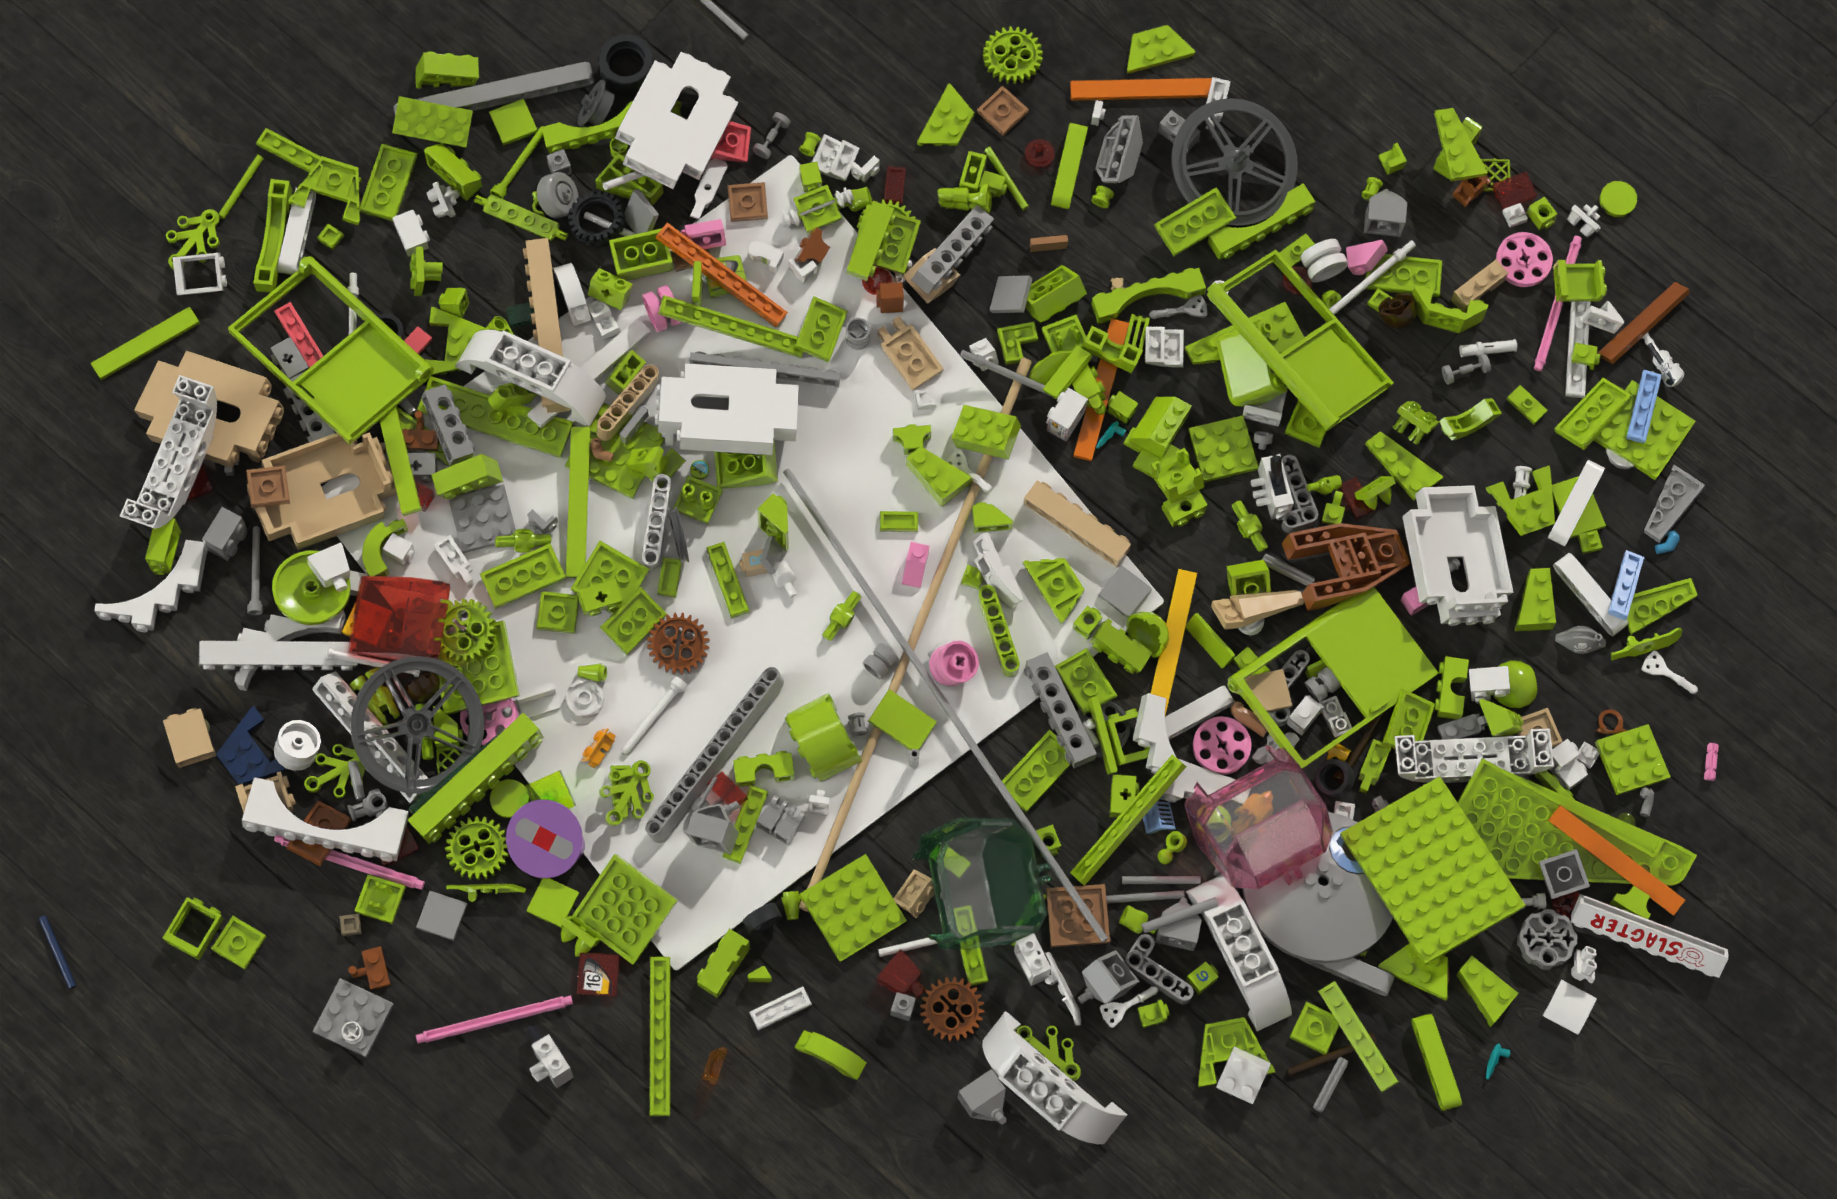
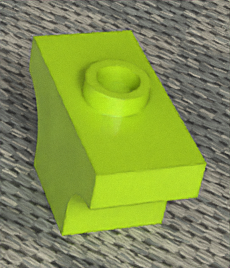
(911, 436)
(647, 460)
(1632, 902)

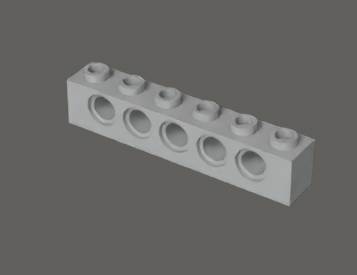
(953, 249)
(1043, 665)

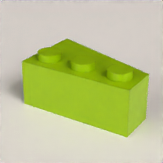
(445, 69)
(650, 188)
(467, 476)
(1537, 602)
(1120, 647)
(723, 963)
(1486, 989)

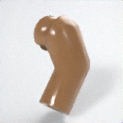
(598, 451)

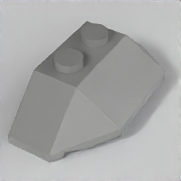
(1120, 150)

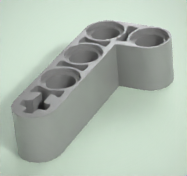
(1300, 509)
(1296, 672)
(1161, 973)

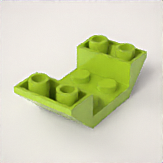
(1447, 318)

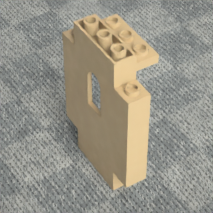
(232, 386)
(312, 516)

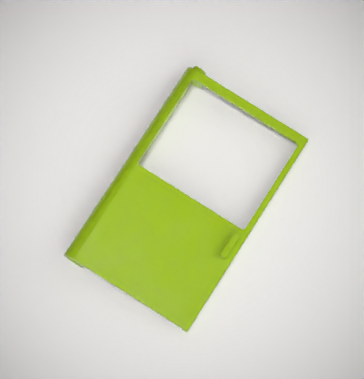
(356, 378)

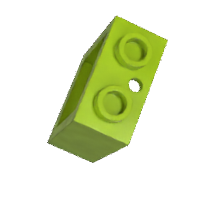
(163, 547)
(1119, 757)
(180, 944)

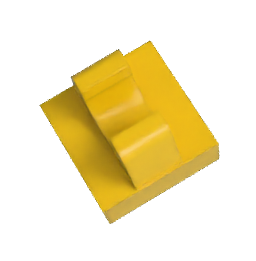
(1339, 752)

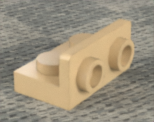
(915, 893)

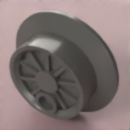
(595, 105)

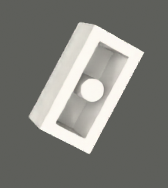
(410, 231)

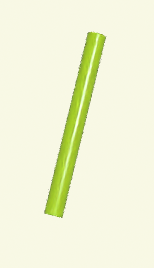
(1011, 186)
(240, 187)

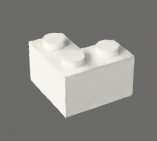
(1489, 682)
(1566, 766)

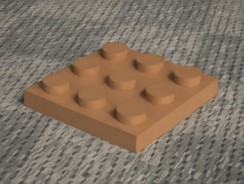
(1068, 923)

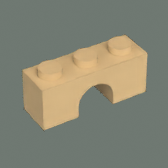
(1485, 280)

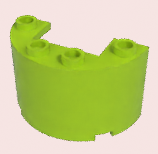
(822, 738)

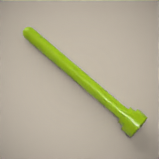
(500, 189)

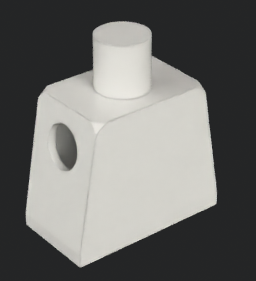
(331, 567)
(1304, 714)

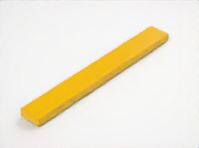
(1176, 625)

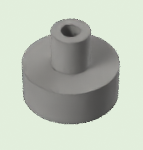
(1263, 438)

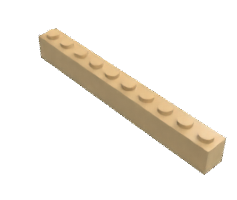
(544, 304)

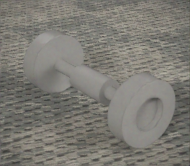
(762, 150)
(1448, 374)

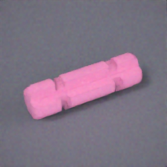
(1711, 762)

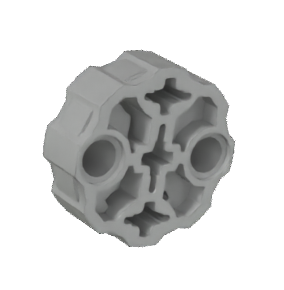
(1560, 952)

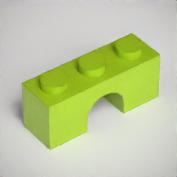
(1101, 346)
(1449, 704)
(779, 764)

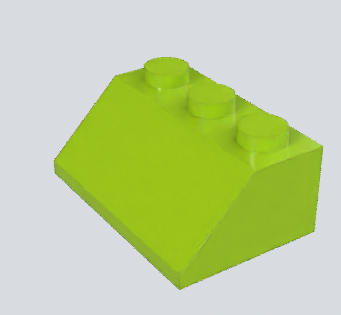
(453, 170)
(1054, 293)
(1160, 424)
(774, 519)

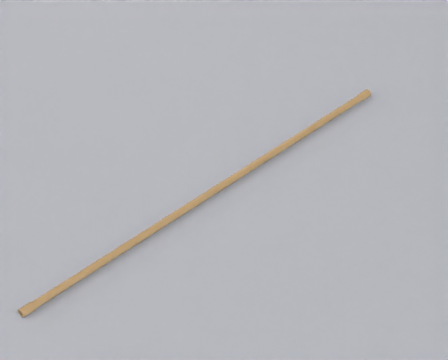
(1022, 369)

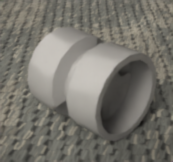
(857, 333)
(878, 663)
(1322, 684)

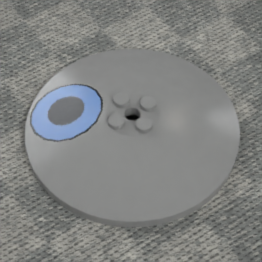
(1320, 920)

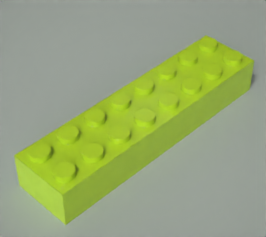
(476, 778)

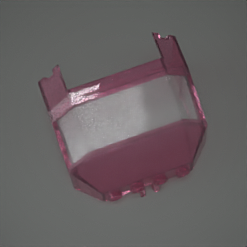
(1261, 823)

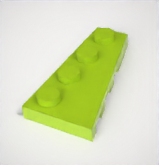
(1457, 147)
(1402, 465)

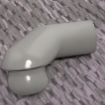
(1648, 796)

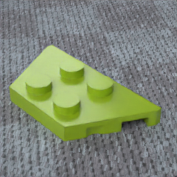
(1156, 48)
(947, 121)
(1056, 584)
(1410, 969)

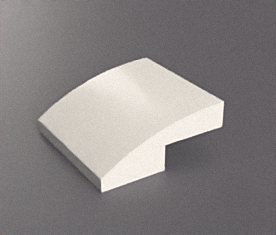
(835, 157)
(1164, 347)
(1569, 1007)

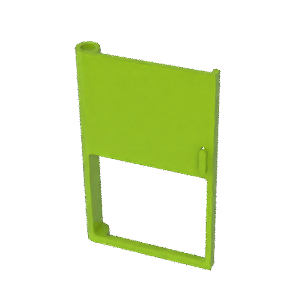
(1325, 368)
(1363, 650)

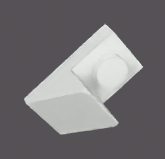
(1603, 318)

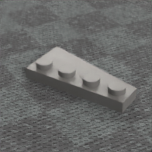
(1672, 503)

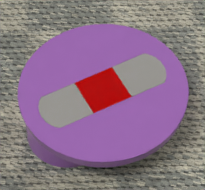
(544, 838)

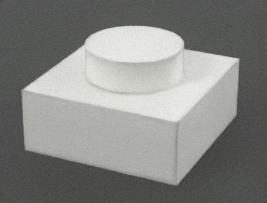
(1098, 113)

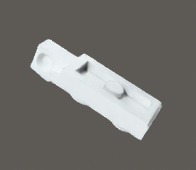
(1217, 91)
(454, 559)

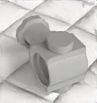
(367, 808)

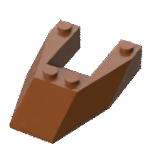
(1359, 553)

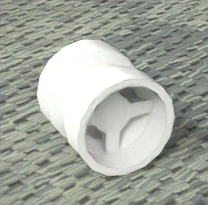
(349, 1030)

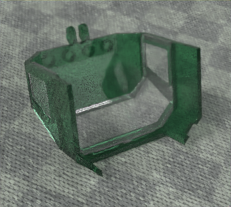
(984, 882)

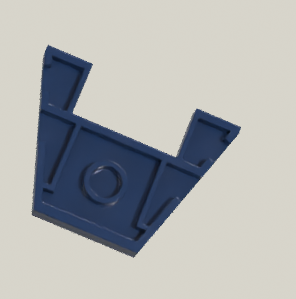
(242, 754)

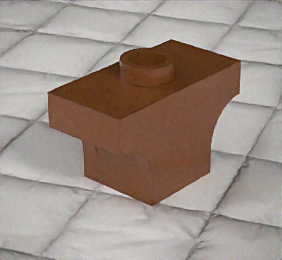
(1470, 189)
(812, 248)

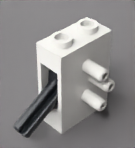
(1275, 487)
(550, 1059)

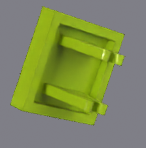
(1064, 334)
(380, 899)

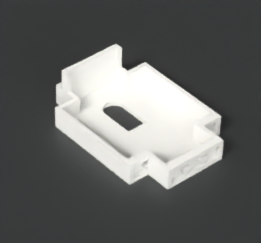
(664, 142)
(755, 417)
(1450, 527)

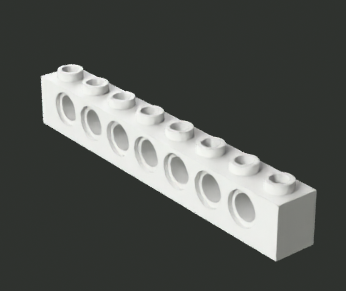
(387, 752)

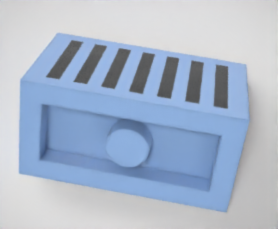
(1159, 817)

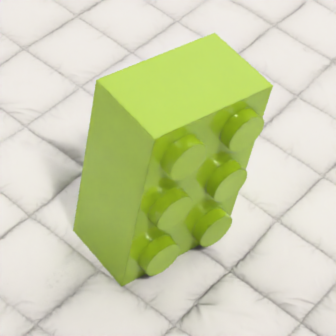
(640, 255)
(986, 432)

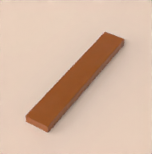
(1643, 322)

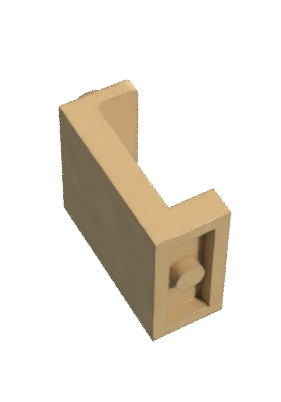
(189, 737)
(280, 783)

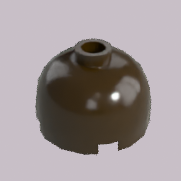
(1398, 311)
(423, 687)

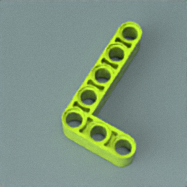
(507, 394)

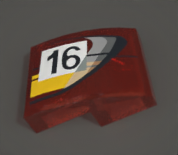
(598, 974)

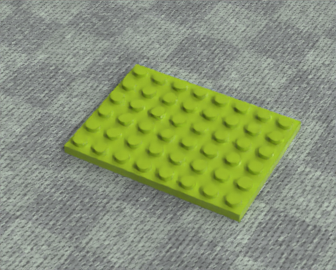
(1432, 870)

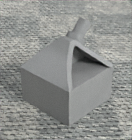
(1385, 214)
(713, 827)
(1182, 933)
(1107, 979)
(984, 1098)

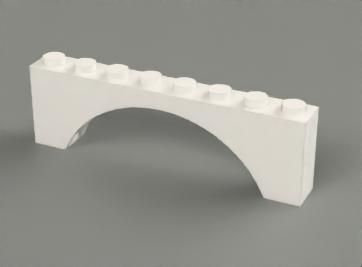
(377, 838)

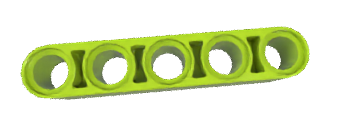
(1069, 166)
(998, 622)
(1436, 1062)

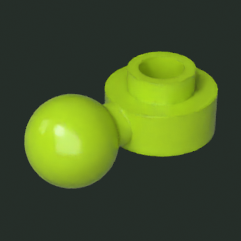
(1165, 855)

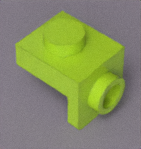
(1585, 355)

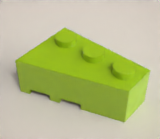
(937, 475)

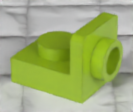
(1153, 1014)

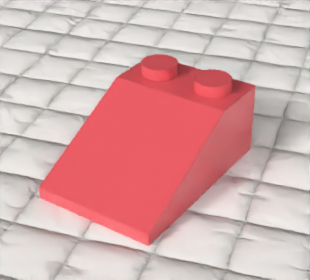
(733, 143)

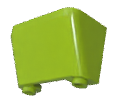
(1245, 372)

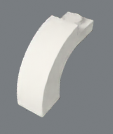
(572, 293)

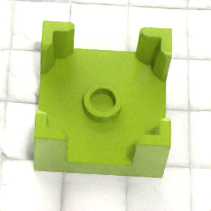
(1177, 478)

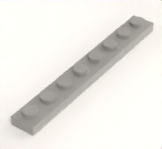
(790, 372)

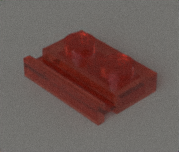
(1514, 190)

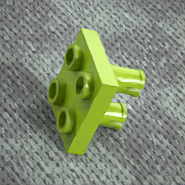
(423, 271)
(1412, 413)
(698, 499)

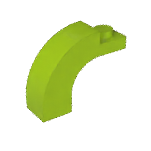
(1471, 420)
(374, 546)
(831, 1053)

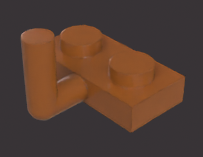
(420, 438)
(374, 968)

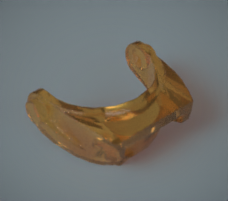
(719, 1056)

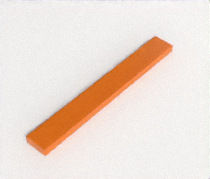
(1140, 89)
(722, 275)
(1092, 421)
(1616, 860)

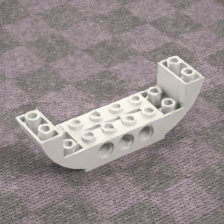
(535, 371)
(177, 457)
(1458, 758)
(1244, 952)
(1046, 1086)

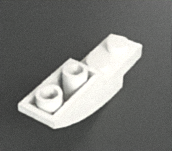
(995, 573)

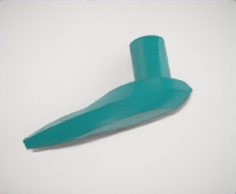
(1109, 433)
(1494, 1057)

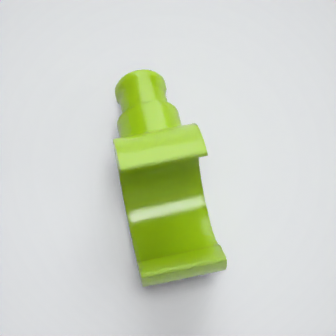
(535, 204)

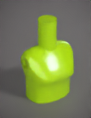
(861, 199)
(1325, 485)
(1133, 919)

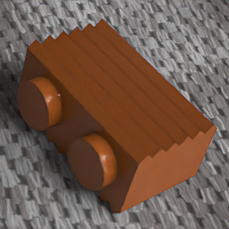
(890, 297)

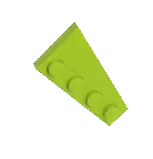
(1658, 602)

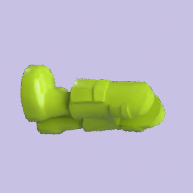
(964, 200)
(380, 700)

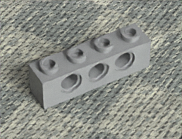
(308, 421)
(454, 452)

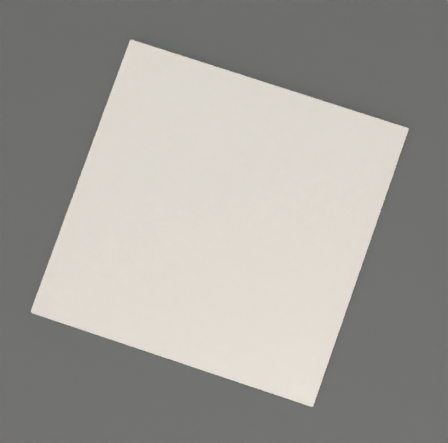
(850, 474)

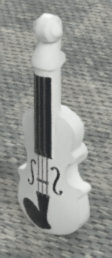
(1671, 372)

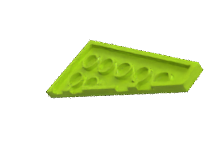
(1285, 334)

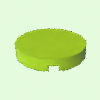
(1618, 198)
(508, 798)

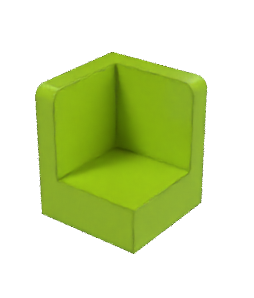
(1393, 159)

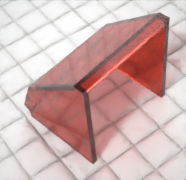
(398, 617)

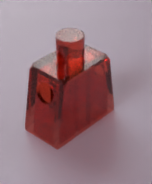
(901, 975)

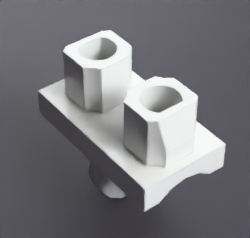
(446, 197)
(1590, 226)
(1584, 964)

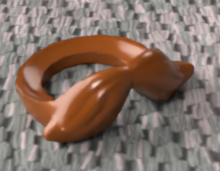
(1602, 728)

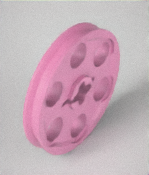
(1533, 262)
(498, 718)
(1225, 737)

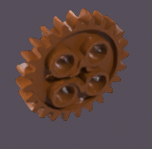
(661, 641)
(938, 1020)

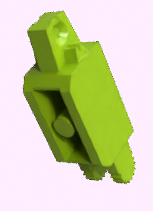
(1089, 387)

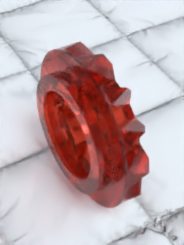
(1039, 145)
(1302, 272)
(884, 277)
(1565, 909)

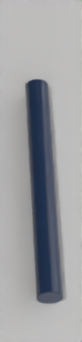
(57, 952)

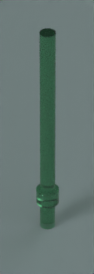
(428, 795)

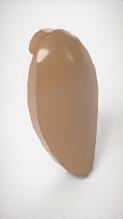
(1247, 718)

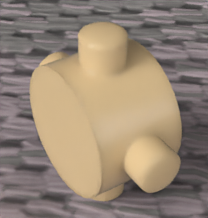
(1117, 283)

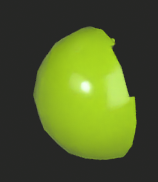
(1149, 631)
(1522, 685)

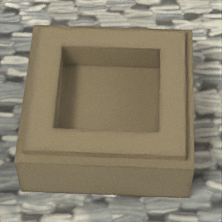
(350, 925)

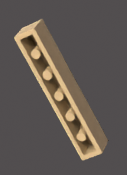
(1077, 523)

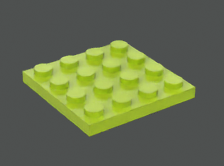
(1664, 436)
(616, 473)
(490, 675)
(852, 907)
(624, 909)

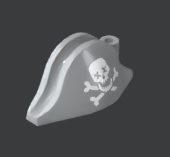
(1581, 639)

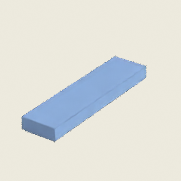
(1643, 406)
(1625, 585)

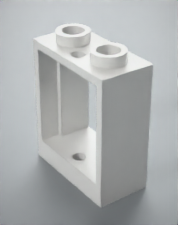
(180, 277)
(1034, 966)

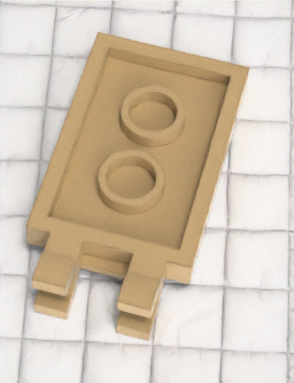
(909, 354)

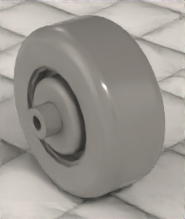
(556, 194)

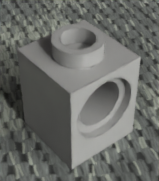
(559, 162)
(902, 1006)

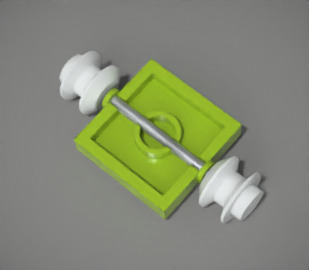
(817, 208)

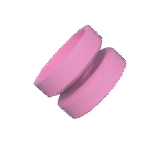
(652, 307)
(953, 663)

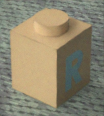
(751, 563)

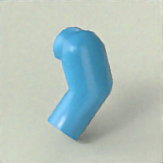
(1670, 544)

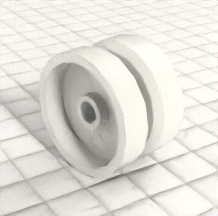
(1324, 260)
(297, 745)

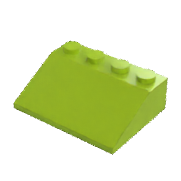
(745, 469)

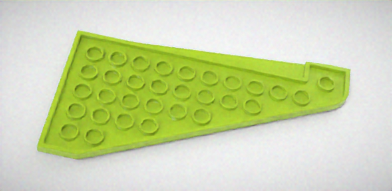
(1515, 827)

